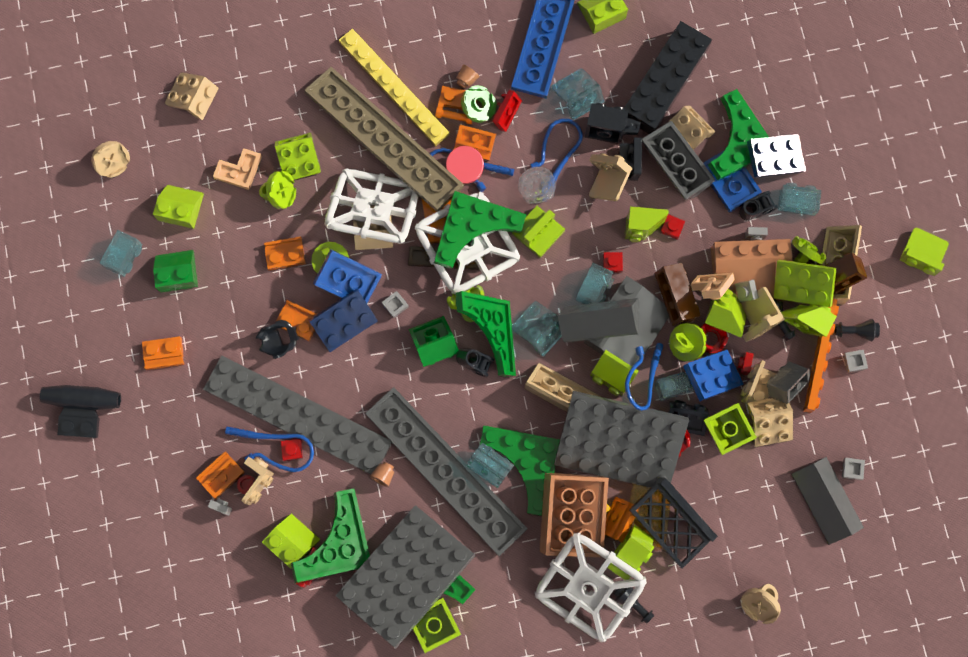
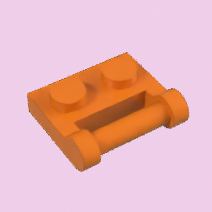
(451, 98)

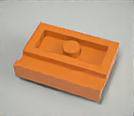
(477, 139)
(284, 253)
(298, 316)
(162, 353)
(220, 475)
(619, 519)

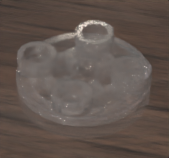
(537, 185)

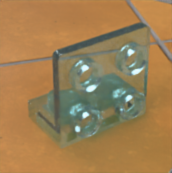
(578, 92)
(538, 327)

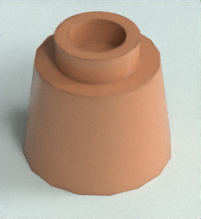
(466, 77)
(383, 474)

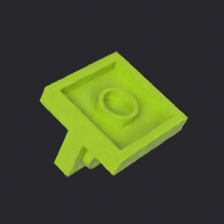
(539, 231)

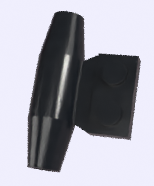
(80, 407)

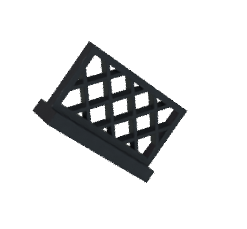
(686, 512)

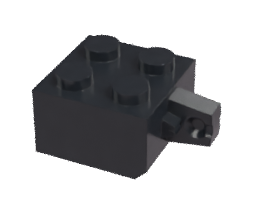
(609, 123)

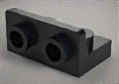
(633, 157)
(695, 414)

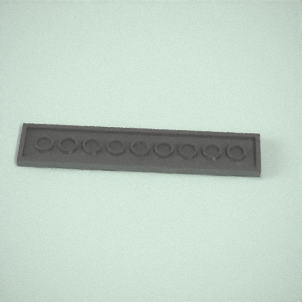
(297, 415)
(446, 471)

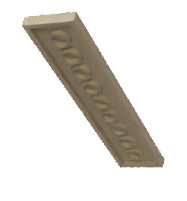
(384, 139)

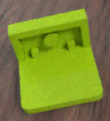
(924, 252)

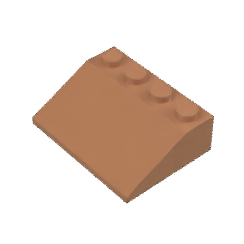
(751, 261)
(571, 507)

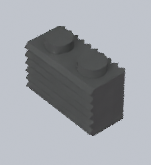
(788, 382)

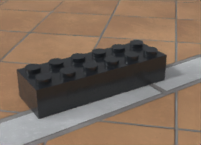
(667, 77)

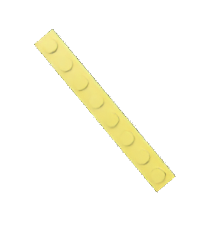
(394, 87)

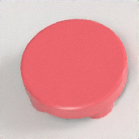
(465, 164)

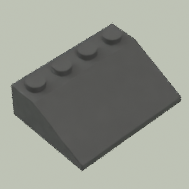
(651, 320)

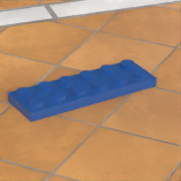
(542, 47)

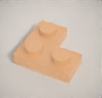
(240, 174)
(712, 285)

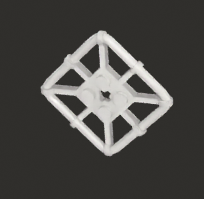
(361, 207)
(479, 247)
(602, 586)

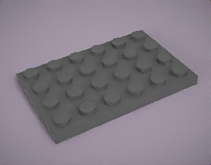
(620, 440)
(405, 576)

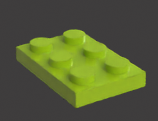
(804, 283)

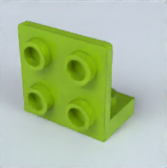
(298, 156)

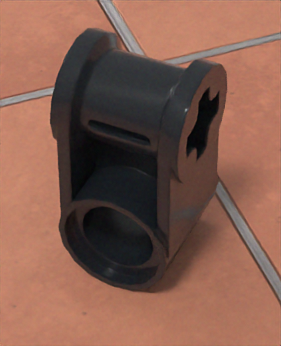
(760, 205)
(477, 363)

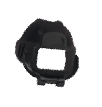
(272, 341)

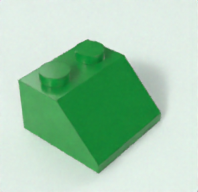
(175, 271)
(434, 341)

